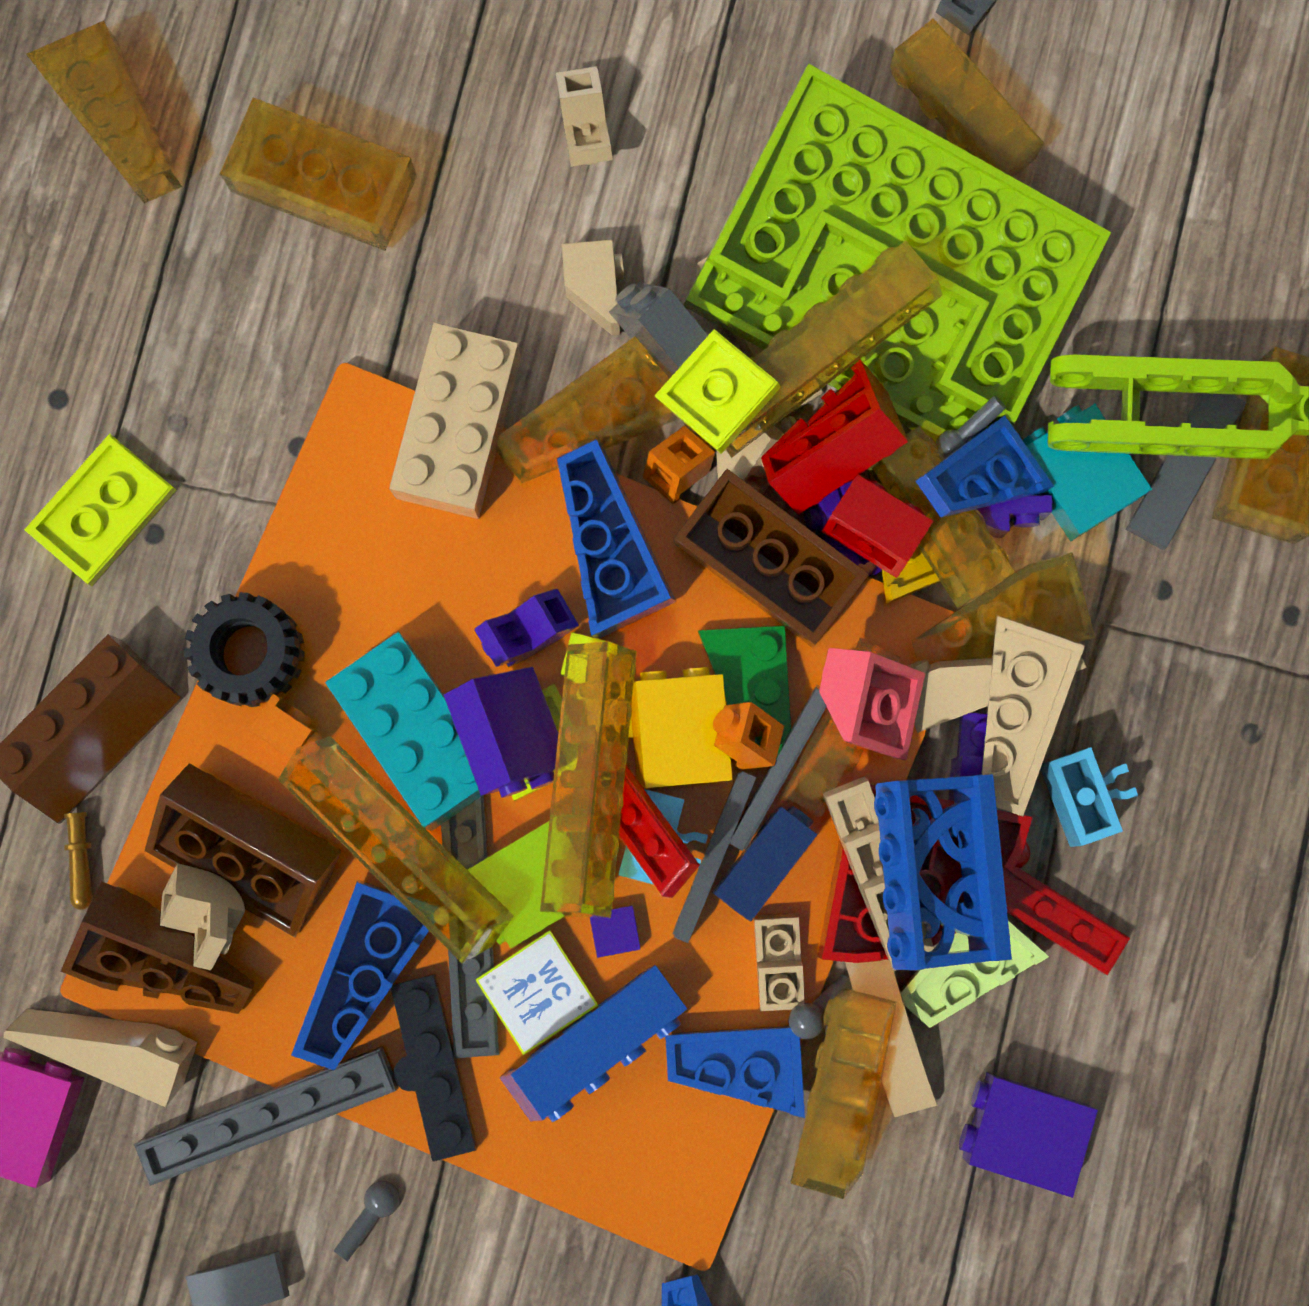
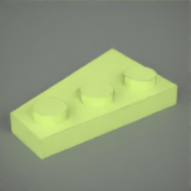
(942, 991)

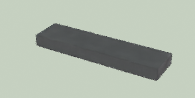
(1181, 476)
(777, 774)
(713, 856)

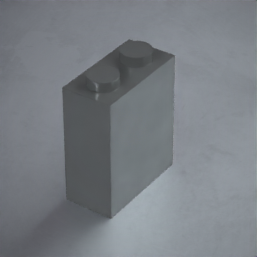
(659, 324)

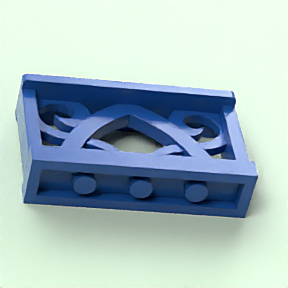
(982, 880)

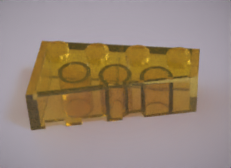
(104, 97)
(604, 404)
(844, 1093)

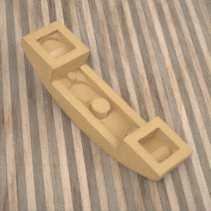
(904, 1071)

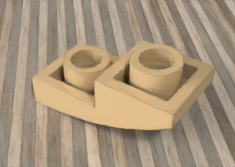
(779, 961)

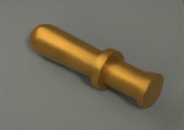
(79, 870)

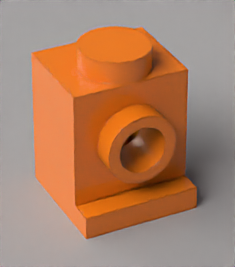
(678, 463)
(283, 728)
(736, 733)

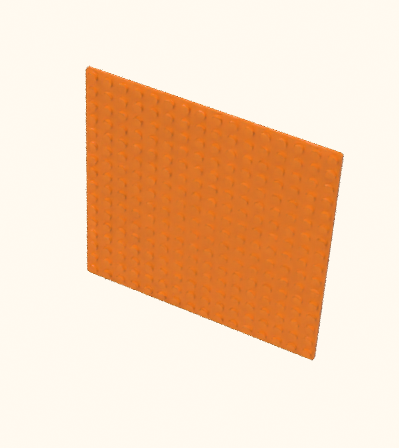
(353, 572)

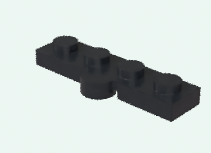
(432, 1068)

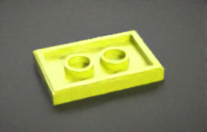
(100, 510)

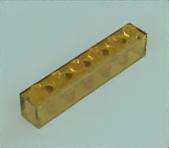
(841, 333)
(589, 780)
(395, 848)

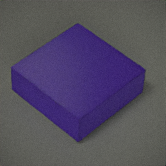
(616, 933)

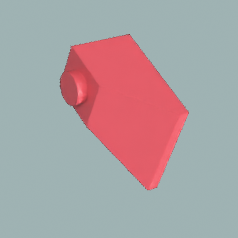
(872, 700)

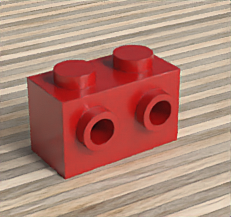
(877, 525)

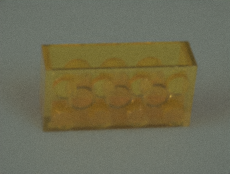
(319, 174)
(1271, 492)

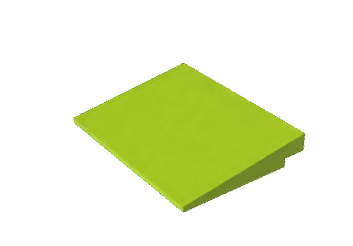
(859, 179)

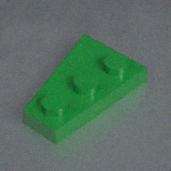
(752, 668)

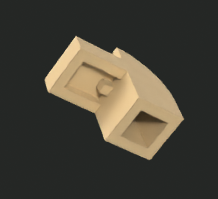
(584, 116)
(203, 906)

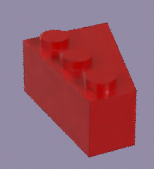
(836, 443)

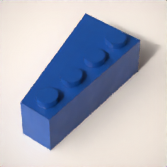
(612, 551)
(364, 962)
(594, 1046)

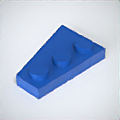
(984, 472)
(741, 1064)

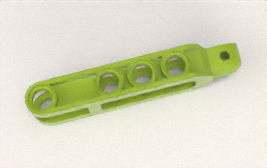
(1271, 380)

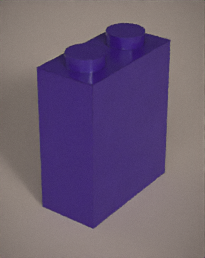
(505, 731)
(1027, 1134)

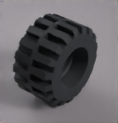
(219, 624)

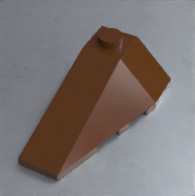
(128, 946)

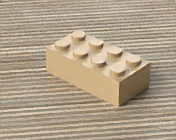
(455, 421)

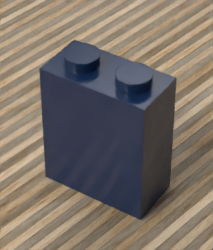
(766, 861)

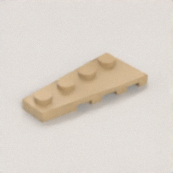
(1024, 705)

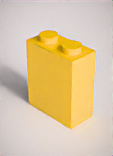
(676, 728)

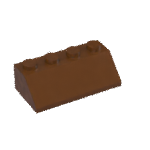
(770, 558)
(84, 728)
(259, 852)

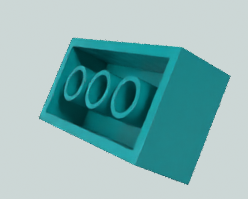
(408, 729)

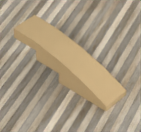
(859, 833)

